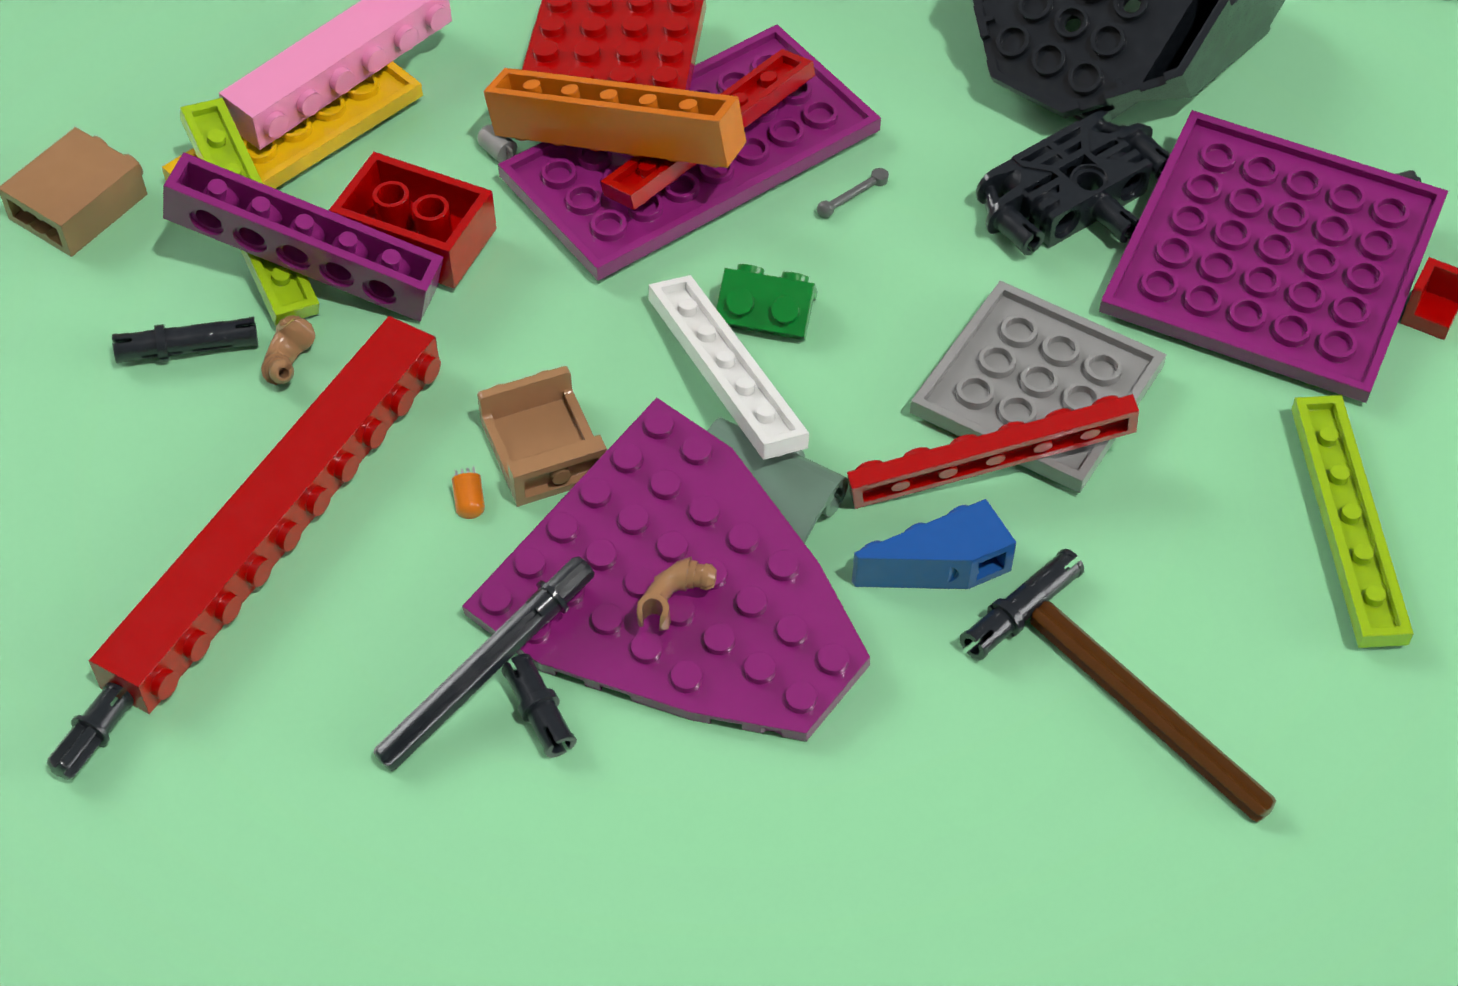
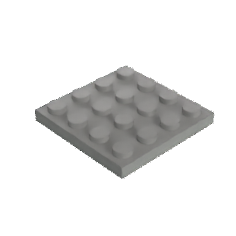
(1029, 360)

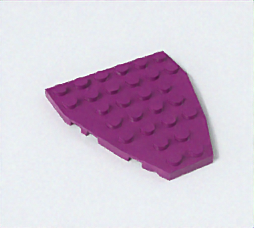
(752, 651)

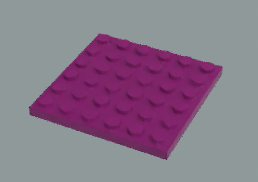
(1276, 254)

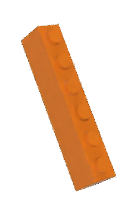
(616, 117)

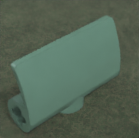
(792, 482)

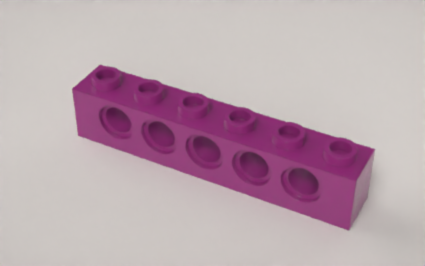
(301, 236)

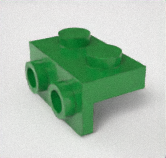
(766, 302)

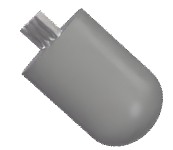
(497, 146)

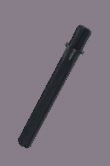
(484, 662)

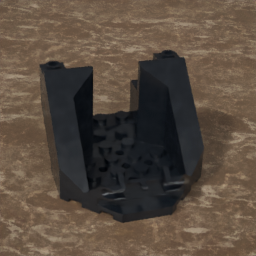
(1115, 55)

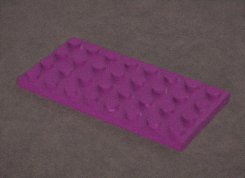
(795, 134)

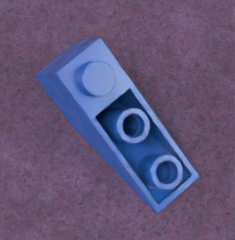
(946, 553)

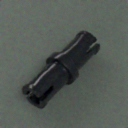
(538, 705)

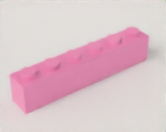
(328, 64)

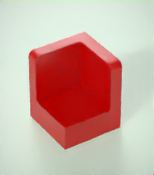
(1433, 300)

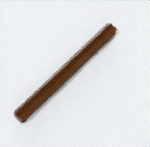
(1153, 712)

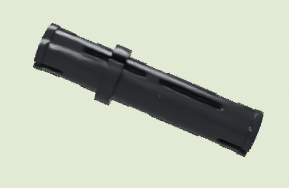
(174, 341)
(1008, 615)

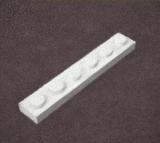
(728, 368)

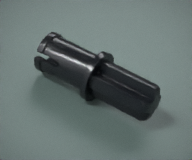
(89, 731)

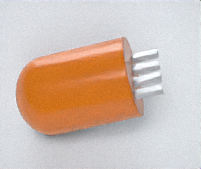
(468, 494)

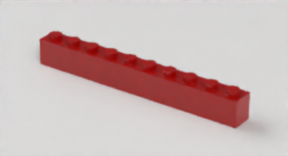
(266, 515)

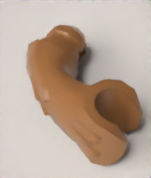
(290, 339)
(678, 577)

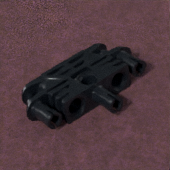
(1072, 182)

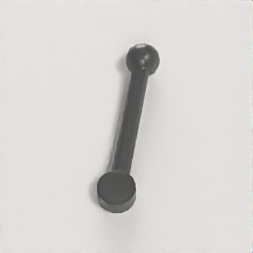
(878, 177)

